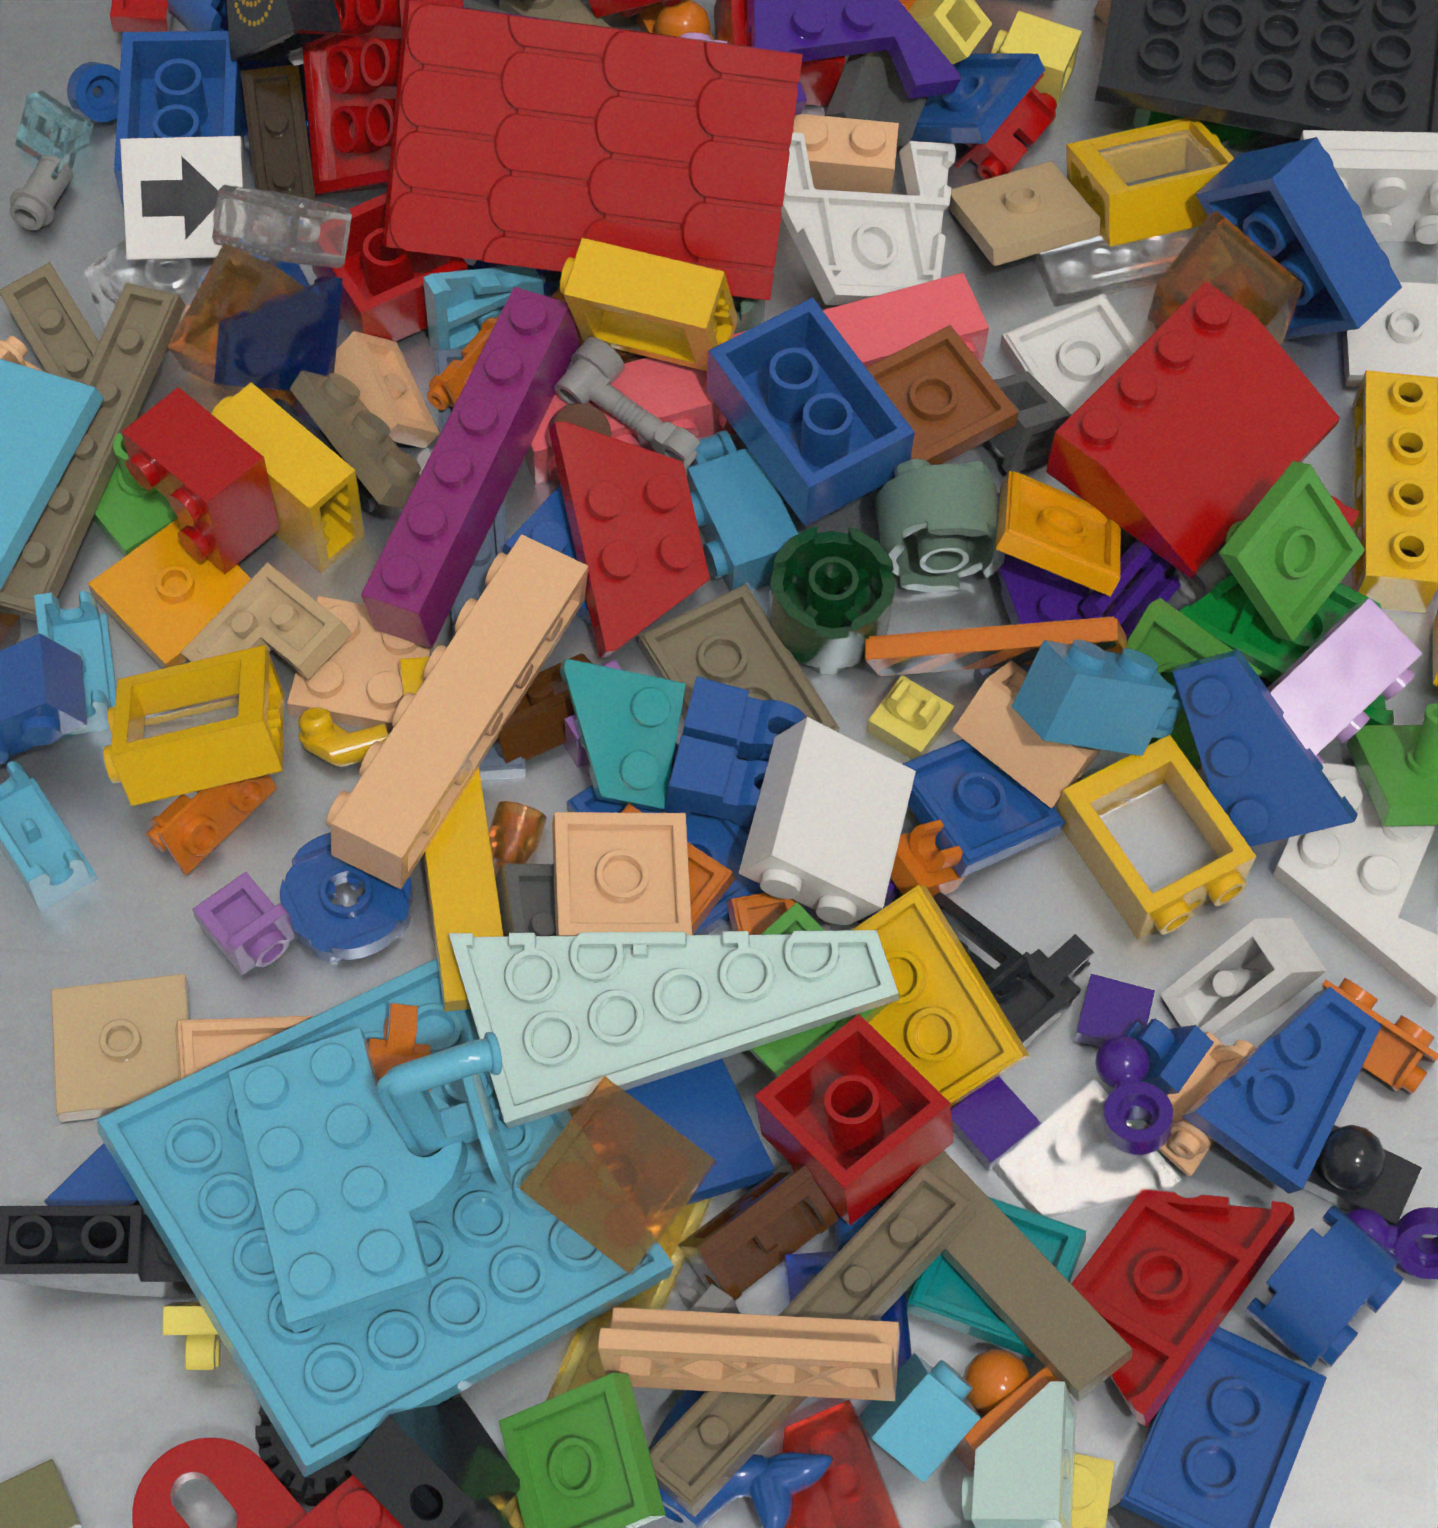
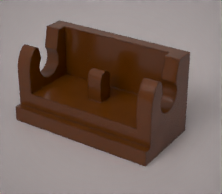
(759, 1230)

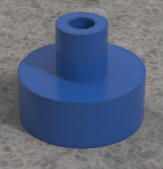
(94, 91)

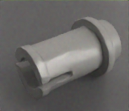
(35, 202)

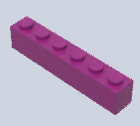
(471, 468)

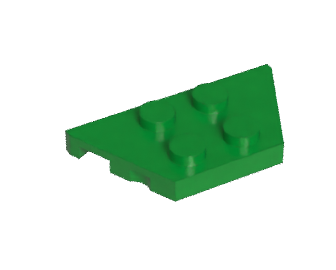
(1237, 624)

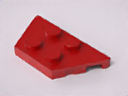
(630, 527)
(1172, 1279)

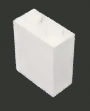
(827, 823)

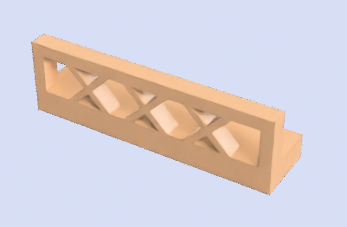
(753, 1353)

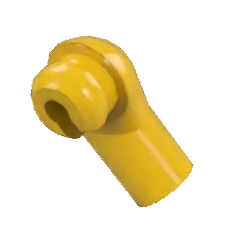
(334, 743)

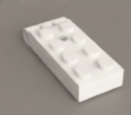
(1389, 179)

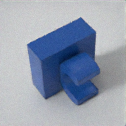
(1171, 1052)

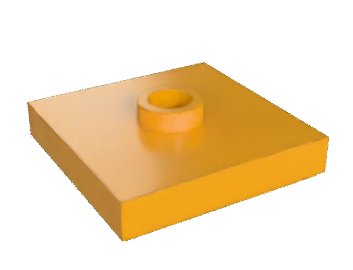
(1058, 533)
(165, 594)

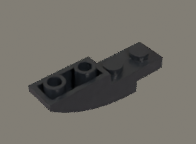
(88, 1250)

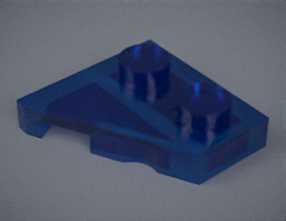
(281, 338)

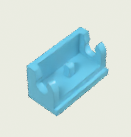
(87, 635)
(38, 842)

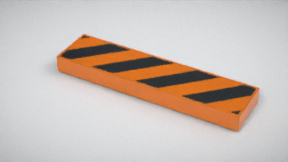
(984, 645)

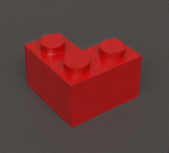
(208, 476)

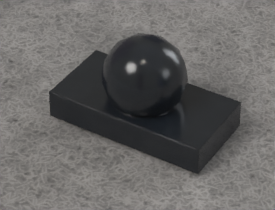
(1361, 1174)

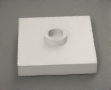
(1397, 337)

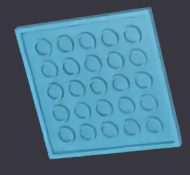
(496, 1260)

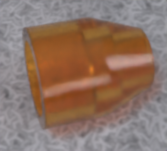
(515, 833)

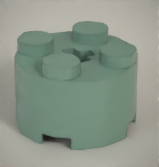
(939, 523)

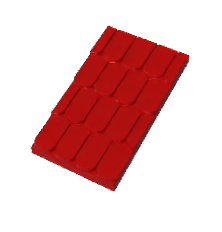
(566, 131)

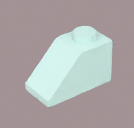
(1026, 1467)

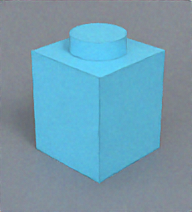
(925, 1418)

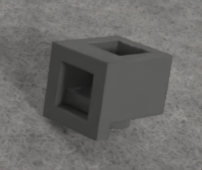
(1038, 419)

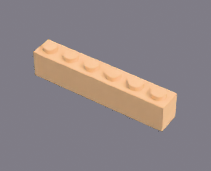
(457, 711)

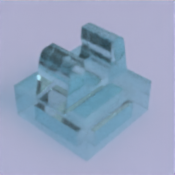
(52, 129)

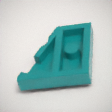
(627, 730)

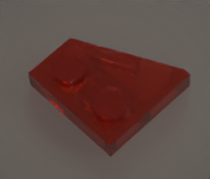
(853, 1487)

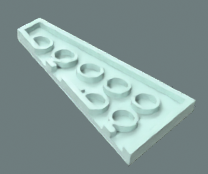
(652, 1003)

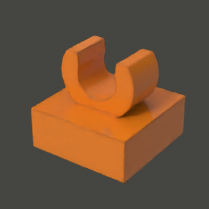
(922, 862)

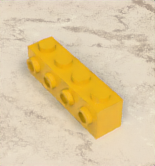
(1396, 489)

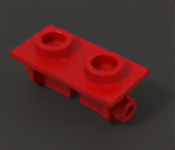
(1004, 150)

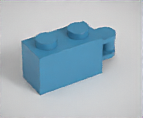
(737, 513)
(1097, 697)

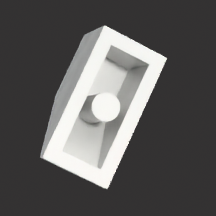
(1245, 977)

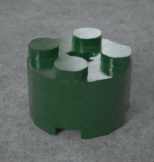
(830, 597)

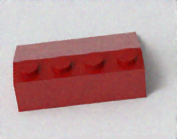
(354, 95)
(1191, 430)

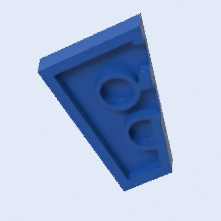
(1253, 756)
(1290, 1090)

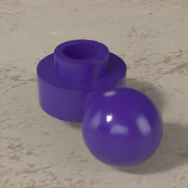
(1123, 1066)
(1405, 1239)

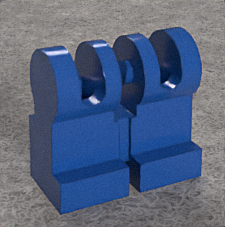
(716, 731)

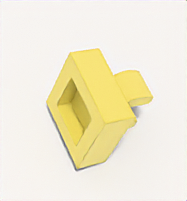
(910, 718)
(202, 1339)

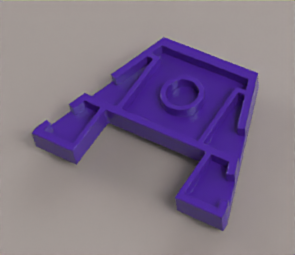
(849, 28)

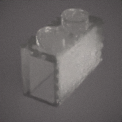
(281, 226)

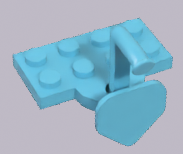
(357, 1162)

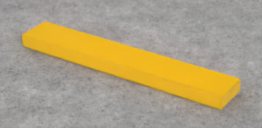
(457, 870)

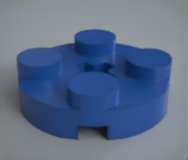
(337, 930)

